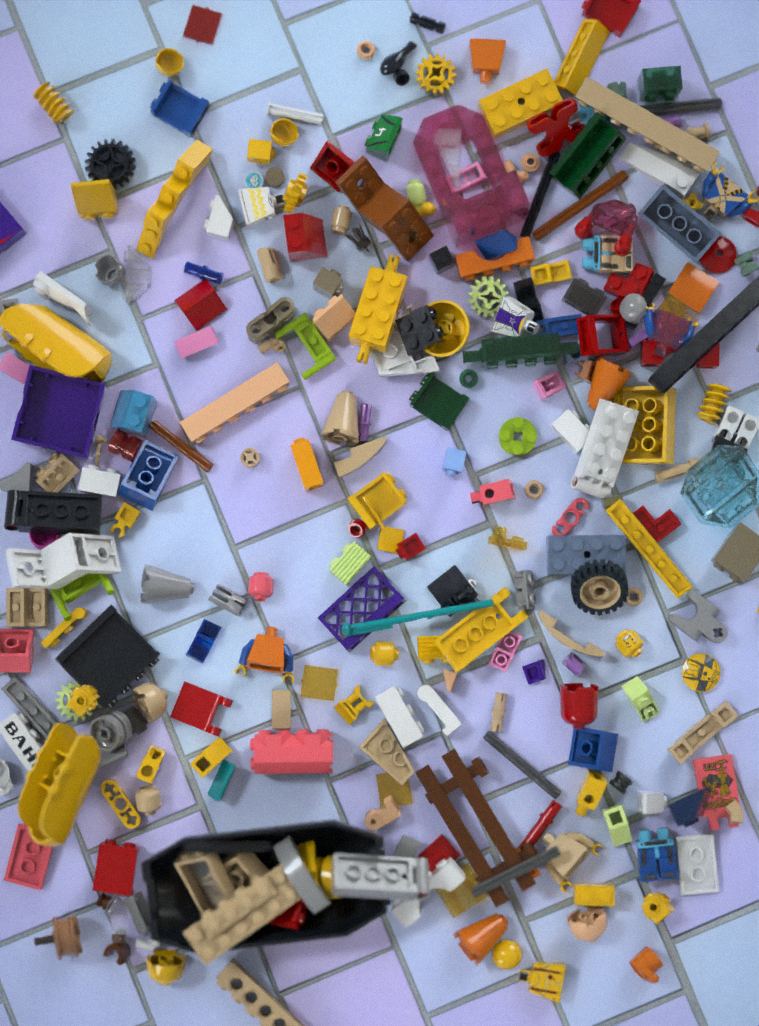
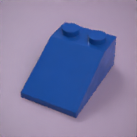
(148, 475)

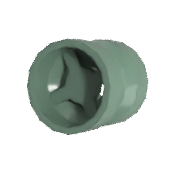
(746, 264)

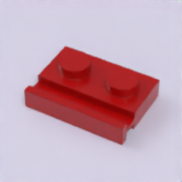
(439, 850)

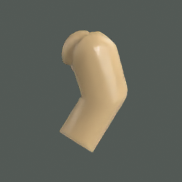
(273, 344)

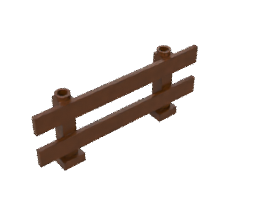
(464, 779)

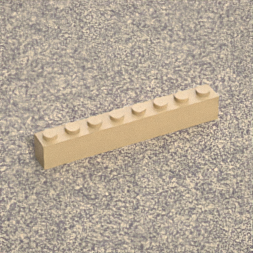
(646, 124)

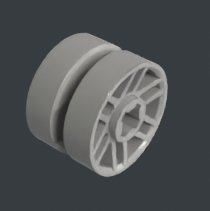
(111, 730)

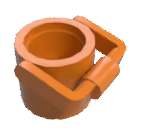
(646, 964)

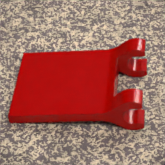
(198, 707)

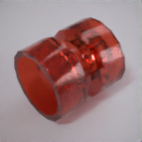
(122, 444)

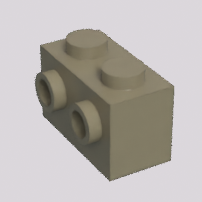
(328, 283)

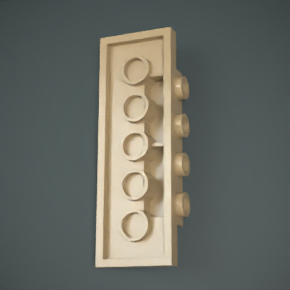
(241, 914)

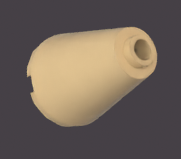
(342, 420)

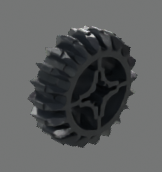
(118, 166)

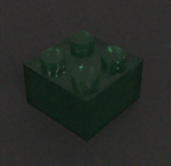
(660, 84)

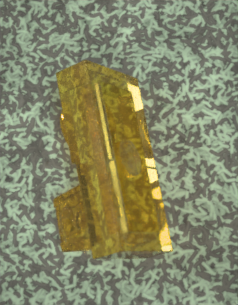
(499, 538)

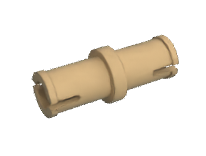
(498, 712)

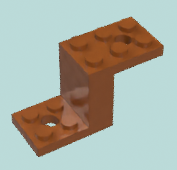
(384, 208)

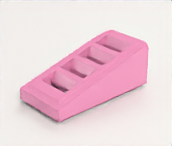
(476, 180)

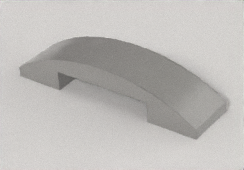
(300, 876)

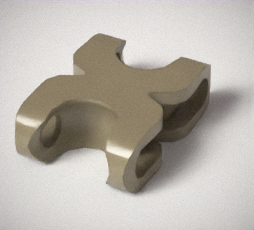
(270, 320)

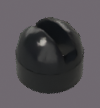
(401, 77)

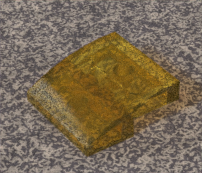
(461, 897)

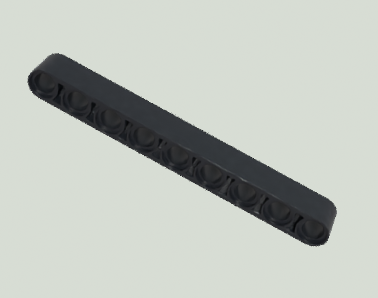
(706, 338)

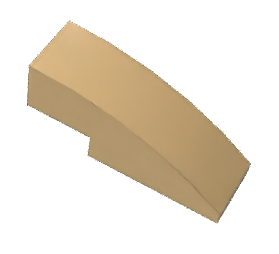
(359, 457)

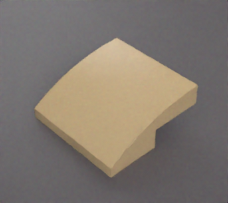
(26, 607)

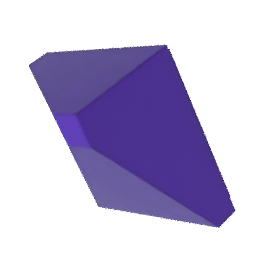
(535, 671)

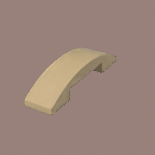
(549, 622)
(702, 731)

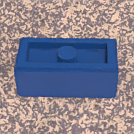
(497, 244)

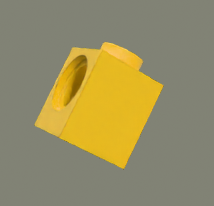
(260, 151)

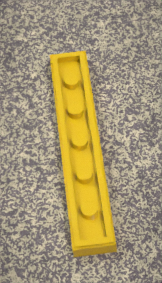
(649, 548)

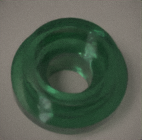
(468, 372)

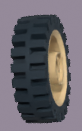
(612, 585)

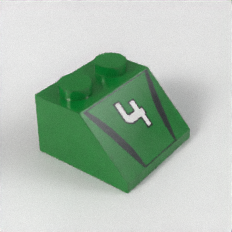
(384, 136)

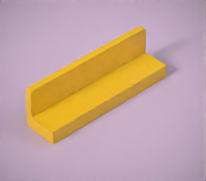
(581, 56)

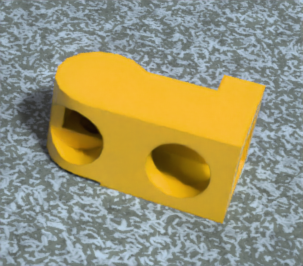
(150, 764)

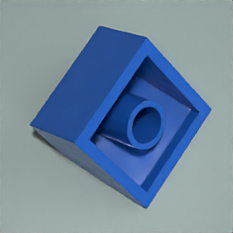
(593, 749)

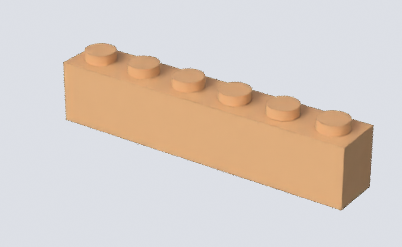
(234, 403)

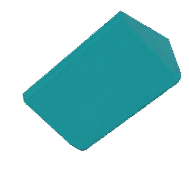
(221, 780)

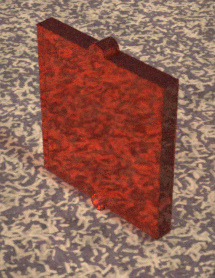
(202, 25)

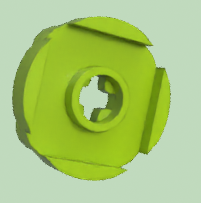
(528, 436)

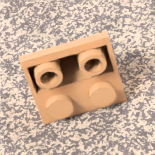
(334, 317)

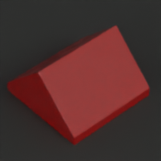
(331, 164)
(201, 304)

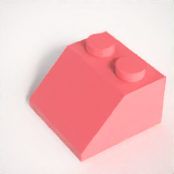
(16, 650)

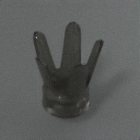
(363, 241)

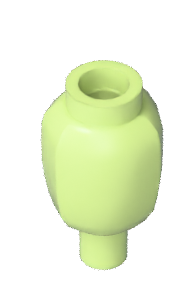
(416, 193)

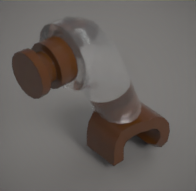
(118, 914)

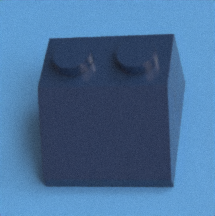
(690, 808)

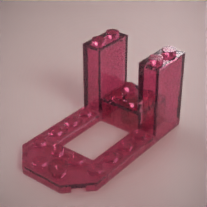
(486, 211)

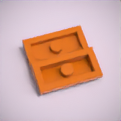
(693, 287)

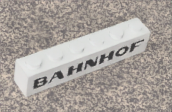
(21, 739)

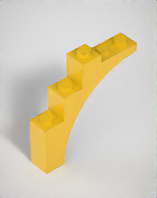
(170, 197)

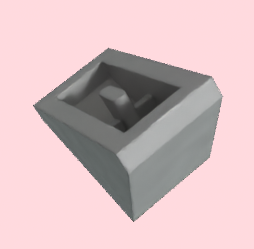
(21, 480)

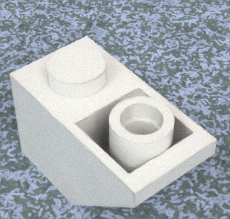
(220, 221)

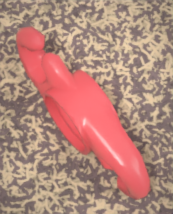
(578, 513)

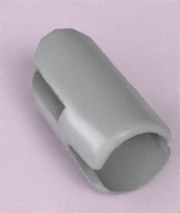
(228, 600)

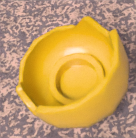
(169, 62)
(284, 132)
(507, 954)

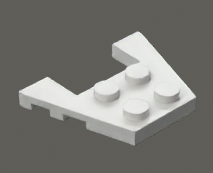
(396, 360)

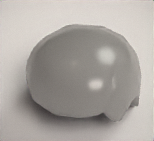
(109, 269)
(633, 308)

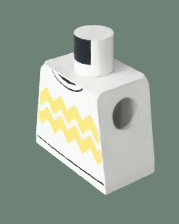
(259, 204)

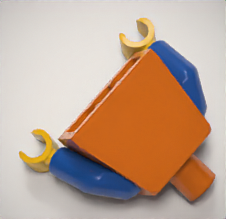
(267, 654)

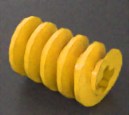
(52, 104)
(713, 403)

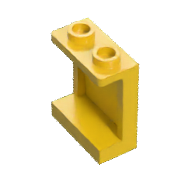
(383, 498)

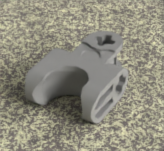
(702, 622)

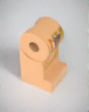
(383, 815)

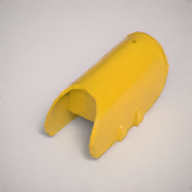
(55, 342)
(58, 784)

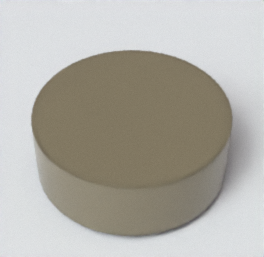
(274, 177)

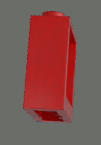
(589, 340)

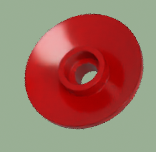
(723, 263)

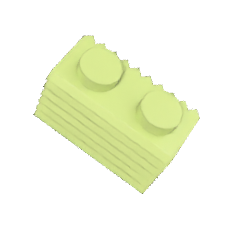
(349, 563)

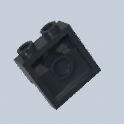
(420, 330)

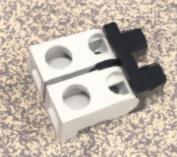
(726, 431)

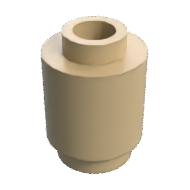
(341, 220)

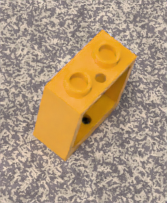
(306, 464)

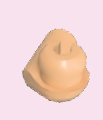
(523, 175)

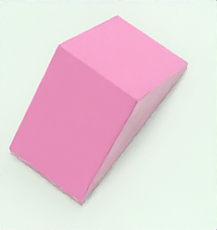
(548, 385)

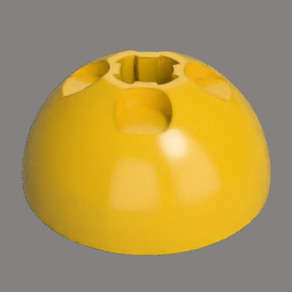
(454, 316)

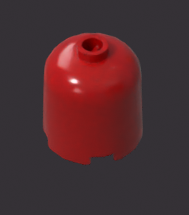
(578, 704)

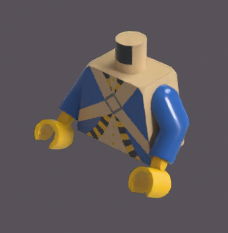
(724, 196)

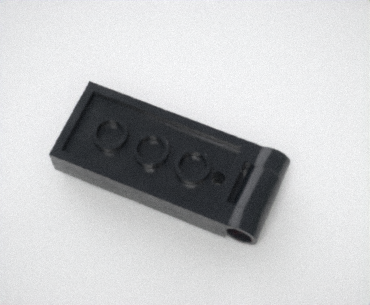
(53, 512)

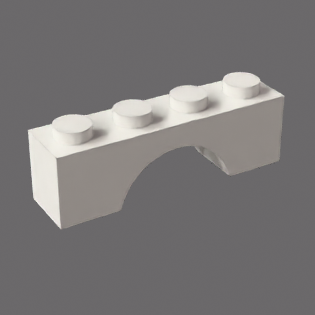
(445, 876)

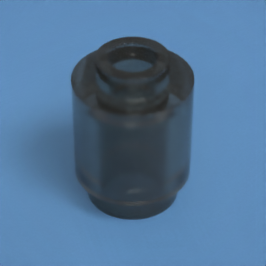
(137, 720)

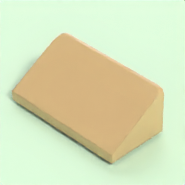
(281, 709)

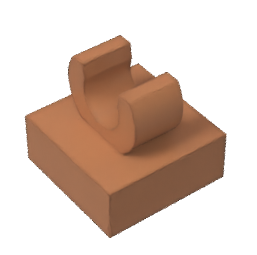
(587, 370)

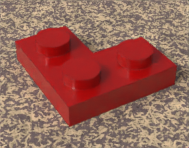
(636, 283)
(661, 526)

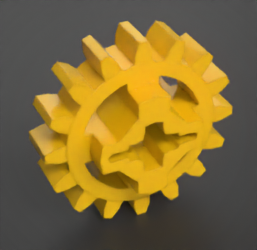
(441, 69)
(295, 192)

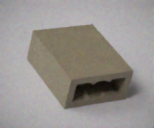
(738, 553)

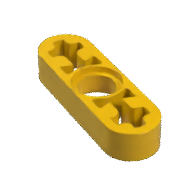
(107, 795)

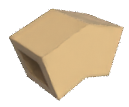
(735, 812)

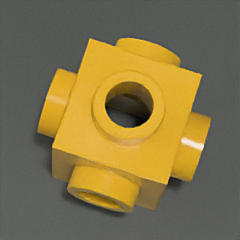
(83, 700)
(657, 907)

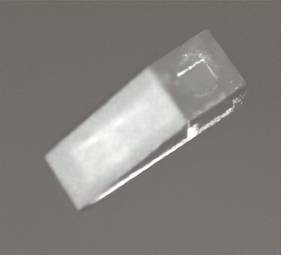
(449, 150)

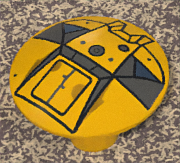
(701, 672)

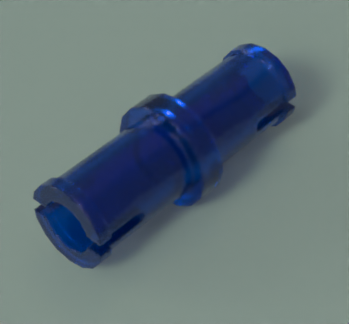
(203, 272)

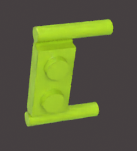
(312, 341)
(78, 588)

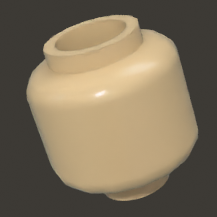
(148, 799)

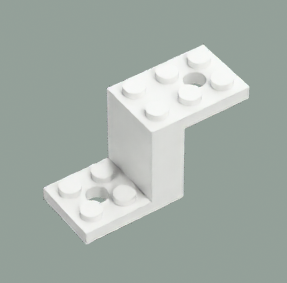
(63, 561)

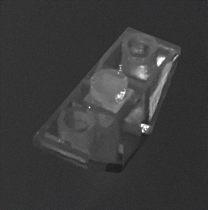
(137, 276)

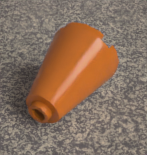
(606, 381)
(481, 936)

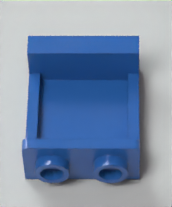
(179, 108)

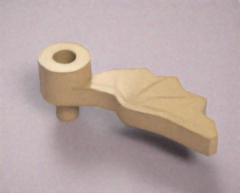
(99, 439)

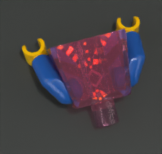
(667, 330)

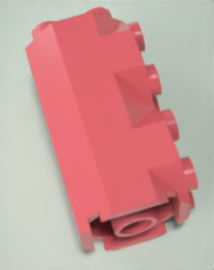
(292, 752)

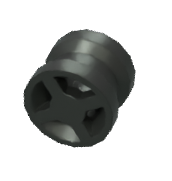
(621, 782)

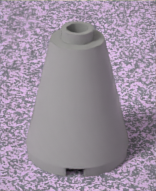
(163, 585)

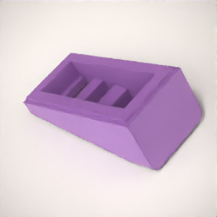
(574, 663)

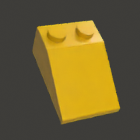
(95, 199)

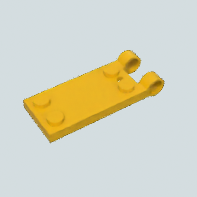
(477, 632)

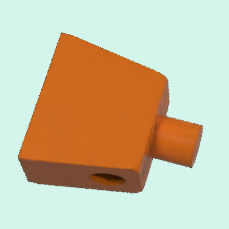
(486, 57)

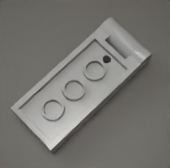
(380, 877)

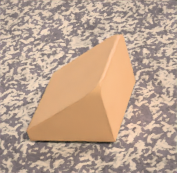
(449, 679)

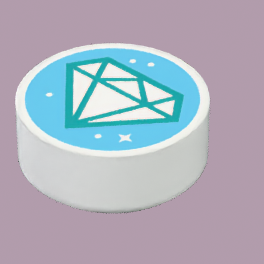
(253, 180)

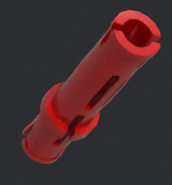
(543, 822)

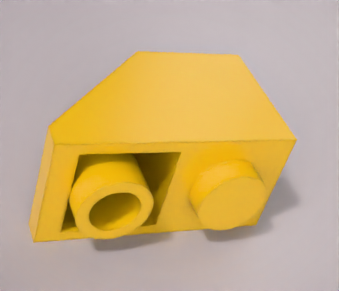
(211, 757)

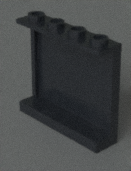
(108, 657)

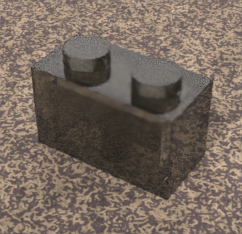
(584, 297)

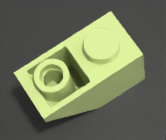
(640, 699)
(617, 824)

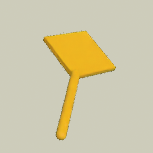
(388, 536)

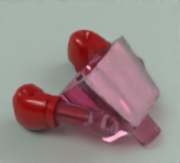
(613, 217)

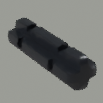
(427, 22)

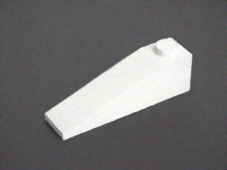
(661, 168)

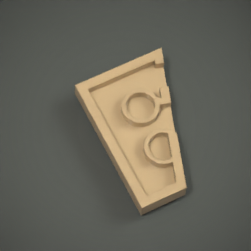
(387, 753)

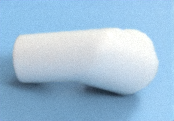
(148, 945)

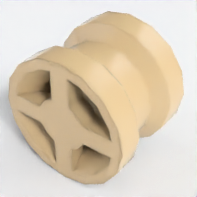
(247, 455)

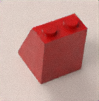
(304, 237)

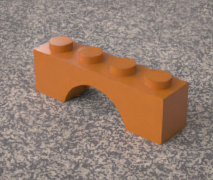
(471, 265)

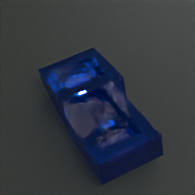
(203, 641)

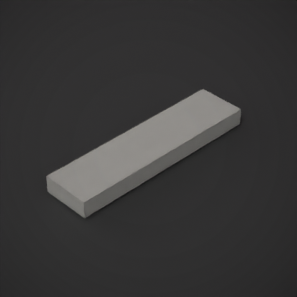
(29, 706)

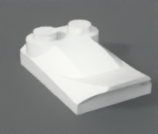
(51, 289)

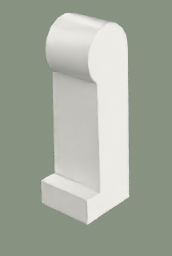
(427, 694)

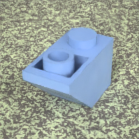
(454, 462)

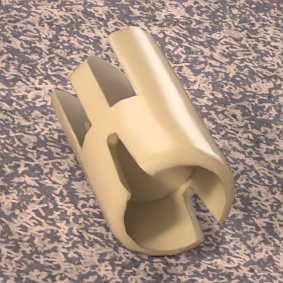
(270, 265)

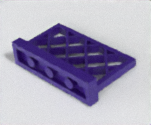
(384, 611)

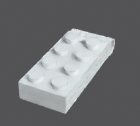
(604, 449)

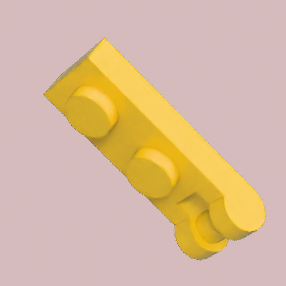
(66, 627)

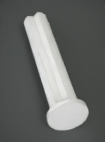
(295, 114)

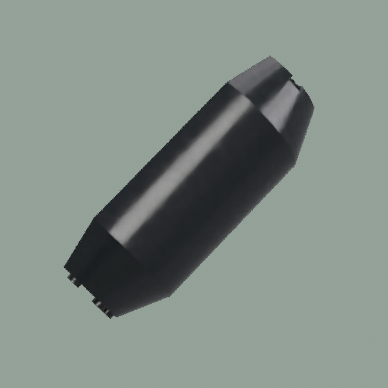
(175, 910)

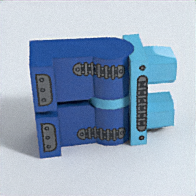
(656, 849)

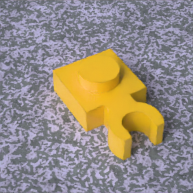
(126, 516)

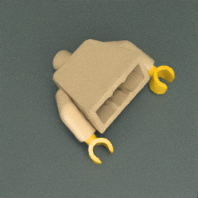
(573, 849)

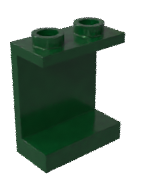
(438, 401)

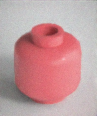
(260, 586)

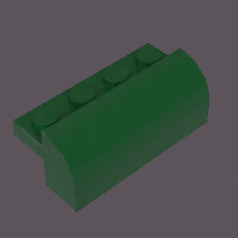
(587, 156)

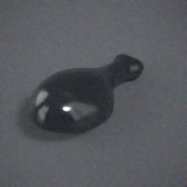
(396, 60)

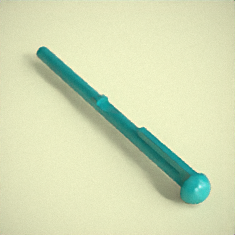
(386, 623)

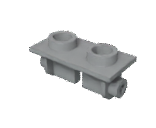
(525, 580)
(139, 912)

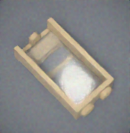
(204, 879)

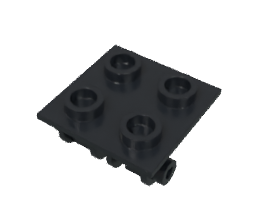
(452, 589)

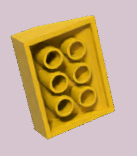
(654, 428)

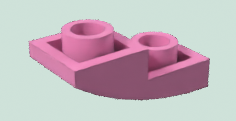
(196, 342)
(14, 367)
(505, 651)

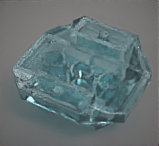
(733, 498)

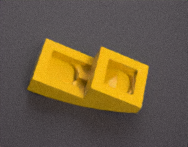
(551, 273)

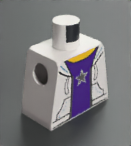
(514, 319)

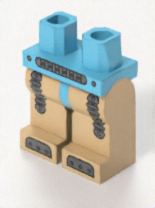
(603, 256)

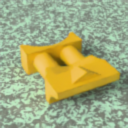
(346, 709)

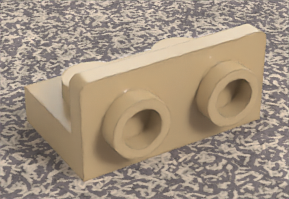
(56, 473)

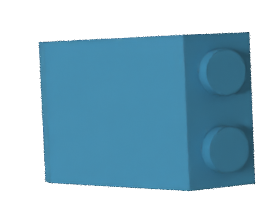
(134, 412)

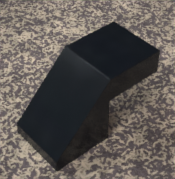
(526, 295)

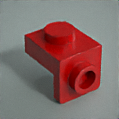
(410, 547)

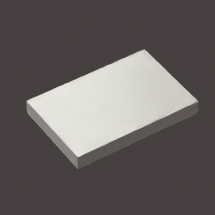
(697, 864)

